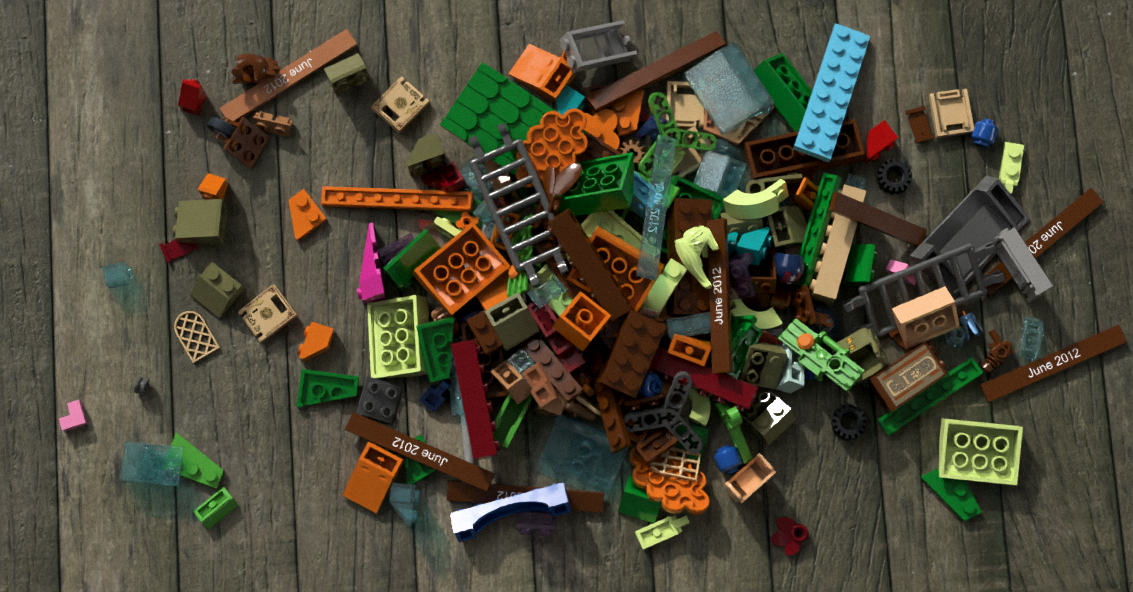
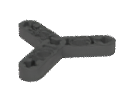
(675, 409)

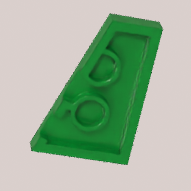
(436, 347)
(954, 493)

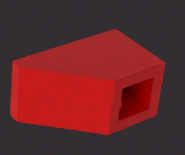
(191, 96)
(878, 140)

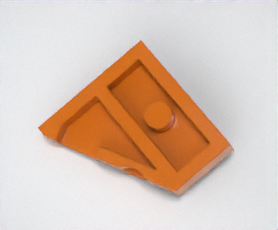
(628, 113)
(304, 214)

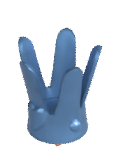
(969, 319)

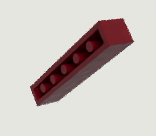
(719, 386)
(474, 400)

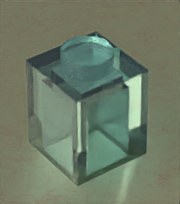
(117, 275)

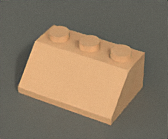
(926, 317)

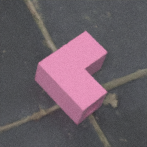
(895, 266)
(75, 419)

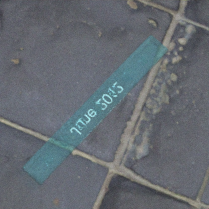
(656, 207)

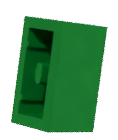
(859, 265)

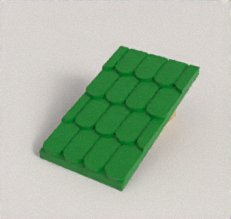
(489, 102)

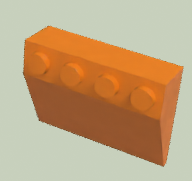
(623, 263)
(461, 269)

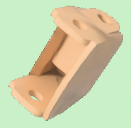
(749, 479)

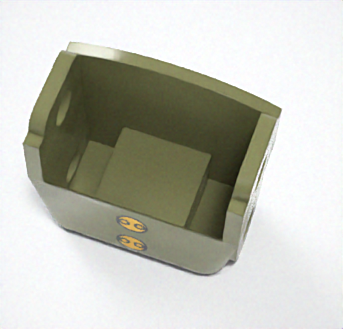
(865, 352)

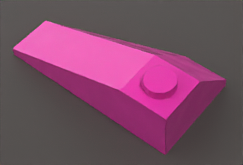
(371, 276)

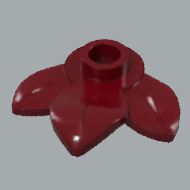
(786, 535)

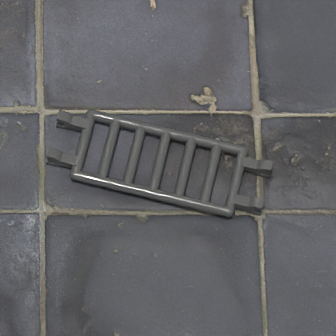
(497, 214)
(982, 282)

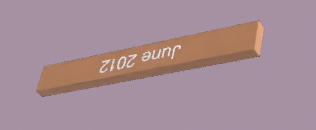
(289, 76)

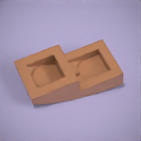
(540, 383)

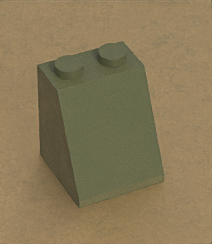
(200, 222)

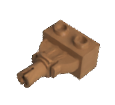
(560, 405)

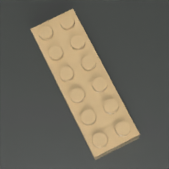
(834, 253)

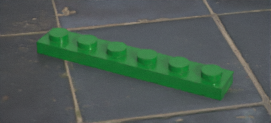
(817, 226)
(930, 396)

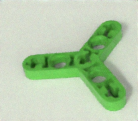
(671, 127)
(733, 422)

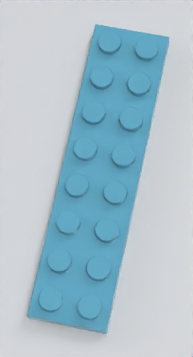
(831, 93)

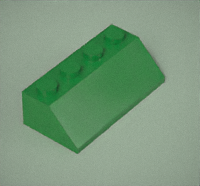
(785, 88)

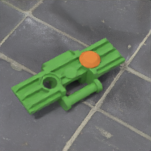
(519, 280)
(818, 360)

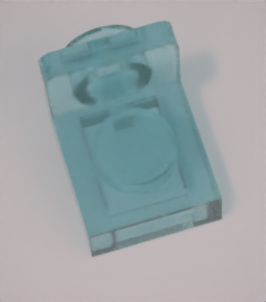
(483, 213)

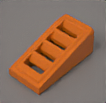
(495, 234)

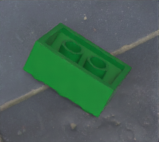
(400, 269)

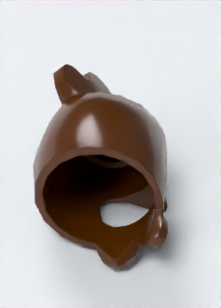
(254, 69)

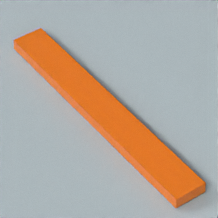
(397, 198)

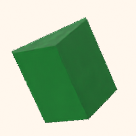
(637, 504)

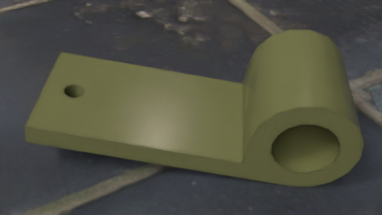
(760, 185)

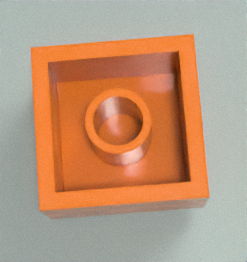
(581, 321)

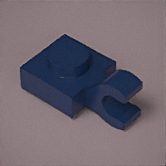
(434, 396)

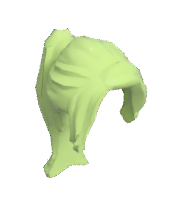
(691, 246)

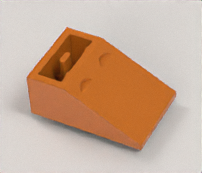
(542, 72)
(373, 477)

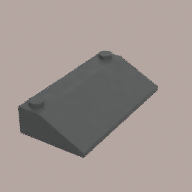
(974, 221)

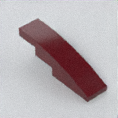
(562, 347)

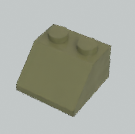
(216, 290)

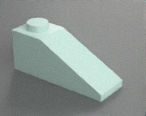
(792, 374)

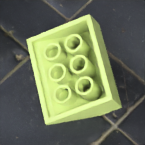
(394, 337)
(979, 451)

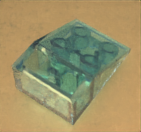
(151, 464)

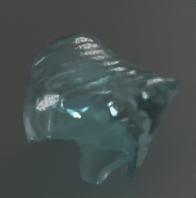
(470, 179)

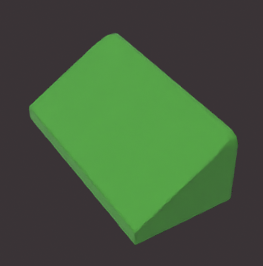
(215, 508)

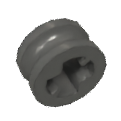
(141, 385)

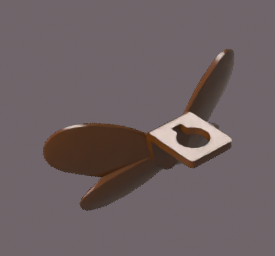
(554, 188)

